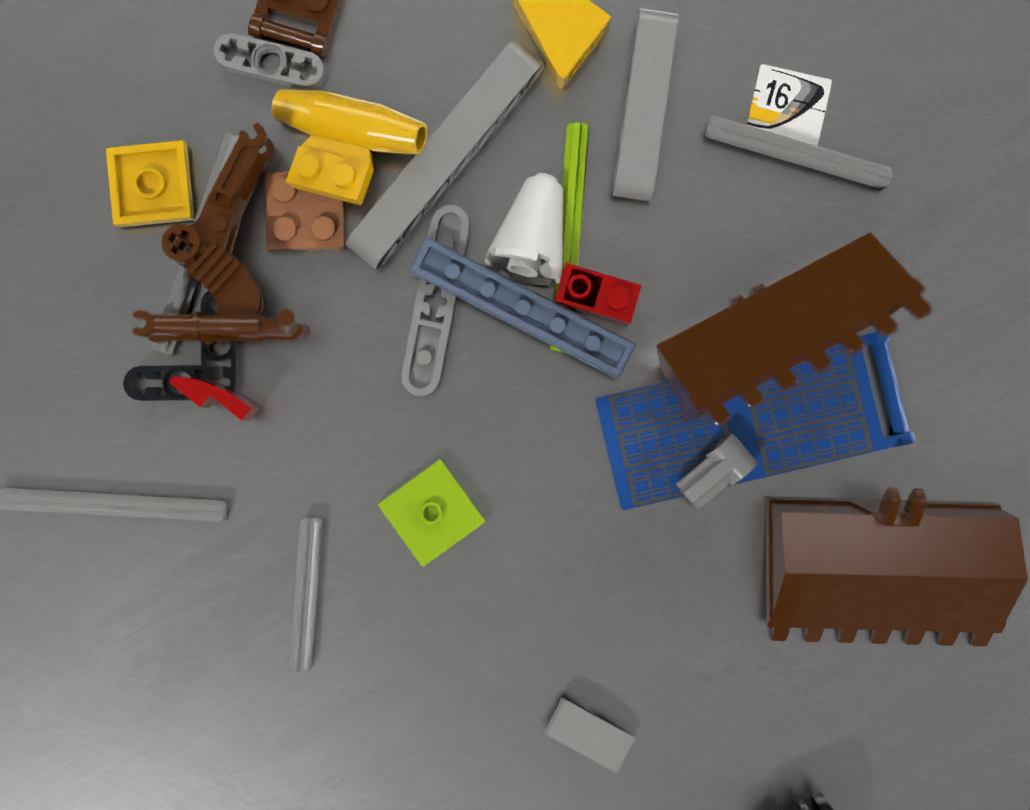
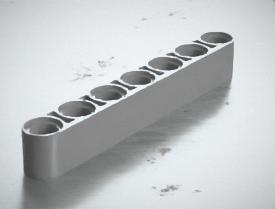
(445, 154)

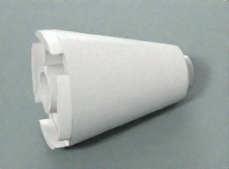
(531, 234)

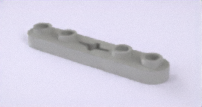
(429, 339)

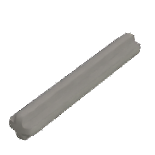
(305, 594)

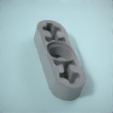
(240, 65)

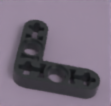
(202, 372)

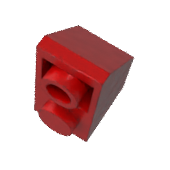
(598, 294)

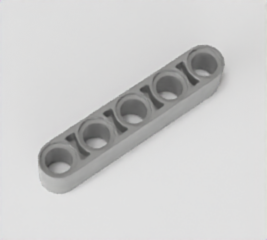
(645, 104)

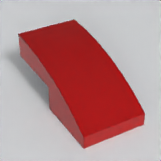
(206, 393)

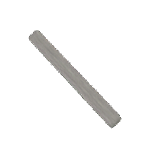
(798, 152)

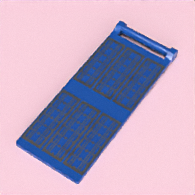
(810, 424)

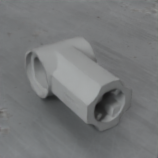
(724, 465)

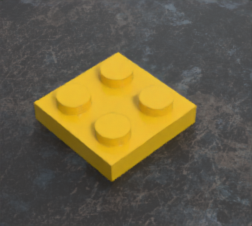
(150, 183)

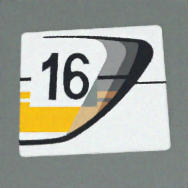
(789, 103)

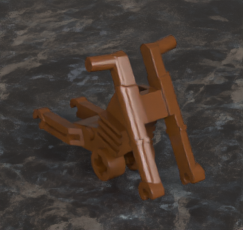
(216, 268)

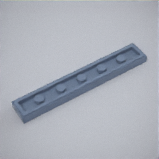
(522, 307)

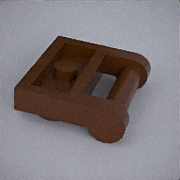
(314, 12)

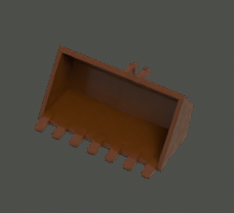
(788, 325)
(891, 567)

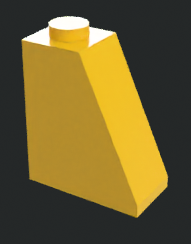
(563, 32)

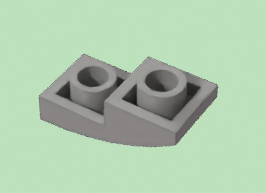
(589, 735)

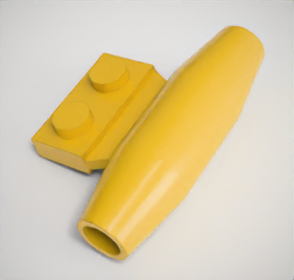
(343, 134)

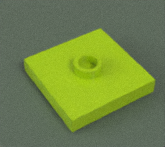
(431, 512)

